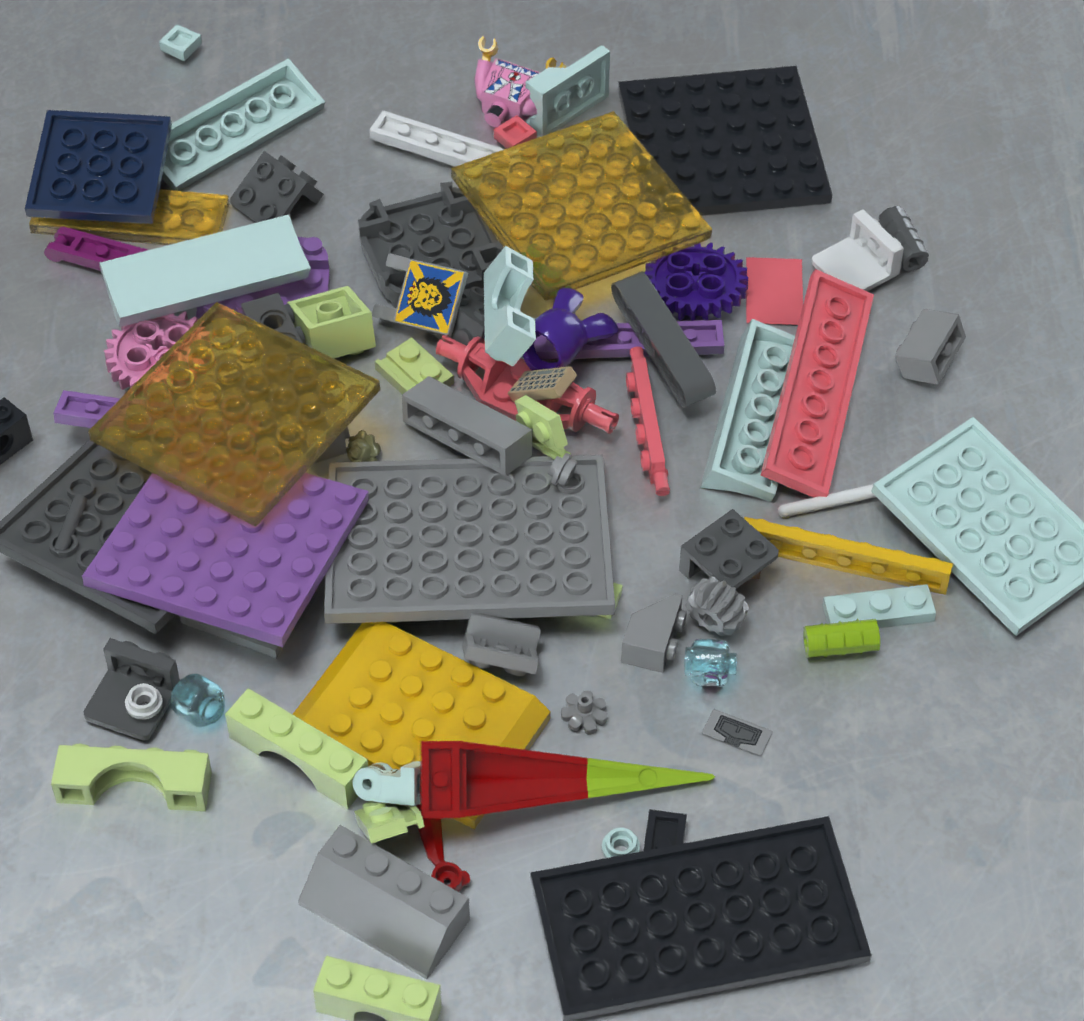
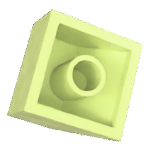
(335, 322)

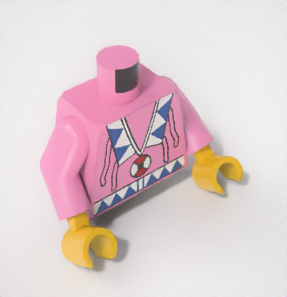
(503, 86)

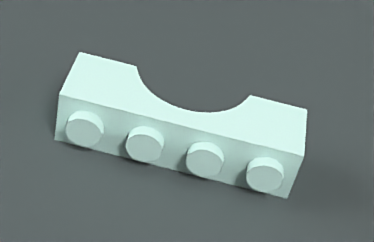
(506, 328)

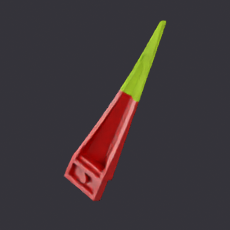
(482, 779)

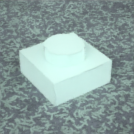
(180, 42)

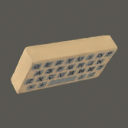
(543, 383)

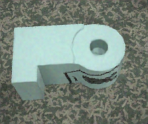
(389, 785)

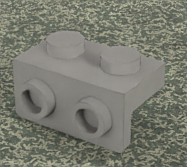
(501, 644)

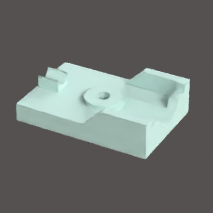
(568, 91)

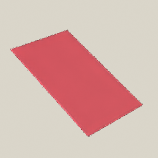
(774, 290)

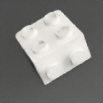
(864, 257)

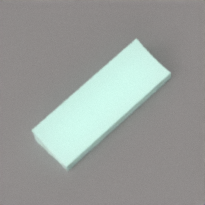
(238, 123)
(204, 270)
(749, 413)

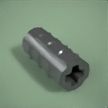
(899, 226)

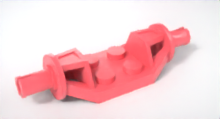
(501, 377)

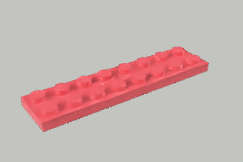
(818, 385)

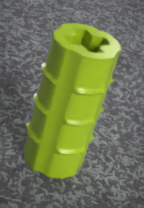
(841, 638)

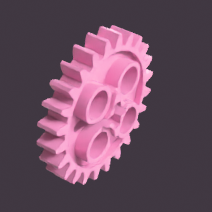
(142, 345)

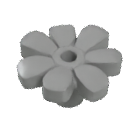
(584, 712)

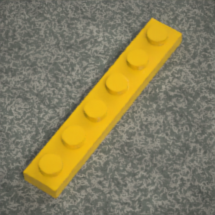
(855, 557)

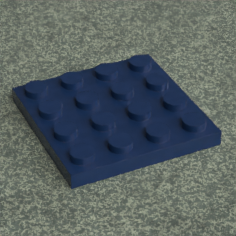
(99, 166)

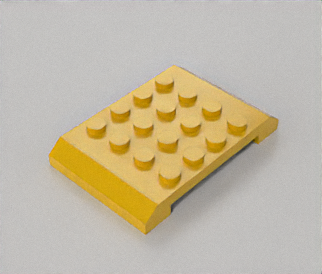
(400, 690)

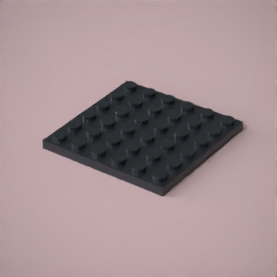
(731, 138)

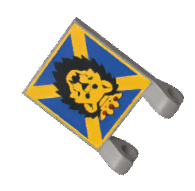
(427, 297)

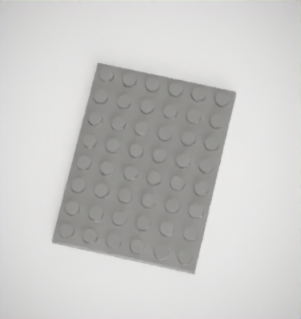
(470, 541)

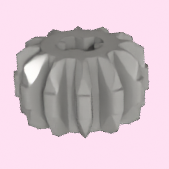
(717, 606)

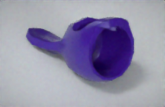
(567, 331)

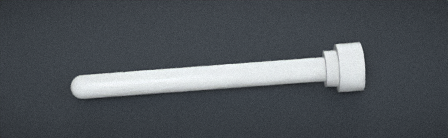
(832, 500)

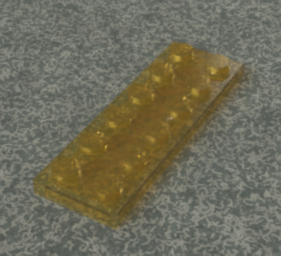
(176, 219)

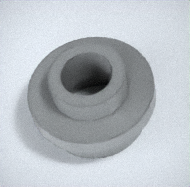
(562, 470)

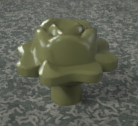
(362, 448)

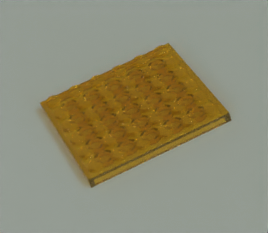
(581, 204)
(235, 412)

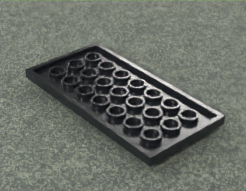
(698, 918)

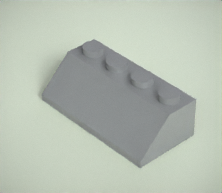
(384, 901)

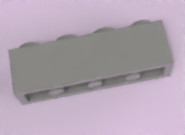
(467, 425)

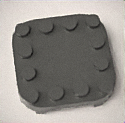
(429, 229)

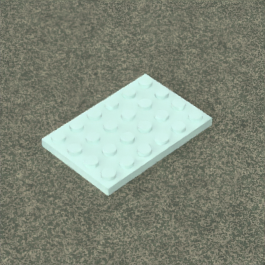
(992, 521)

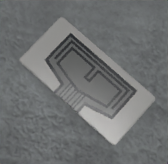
(737, 732)

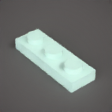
(887, 606)

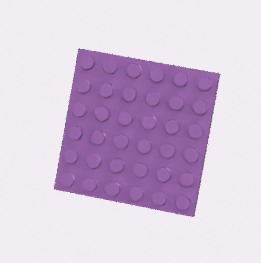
(221, 569)

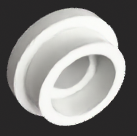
(143, 693)

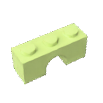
(351, 988)

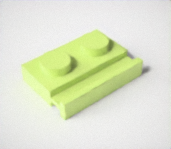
(410, 365)
(546, 427)
(386, 820)

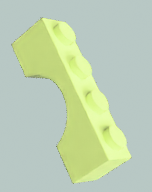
(267, 727)
(87, 772)

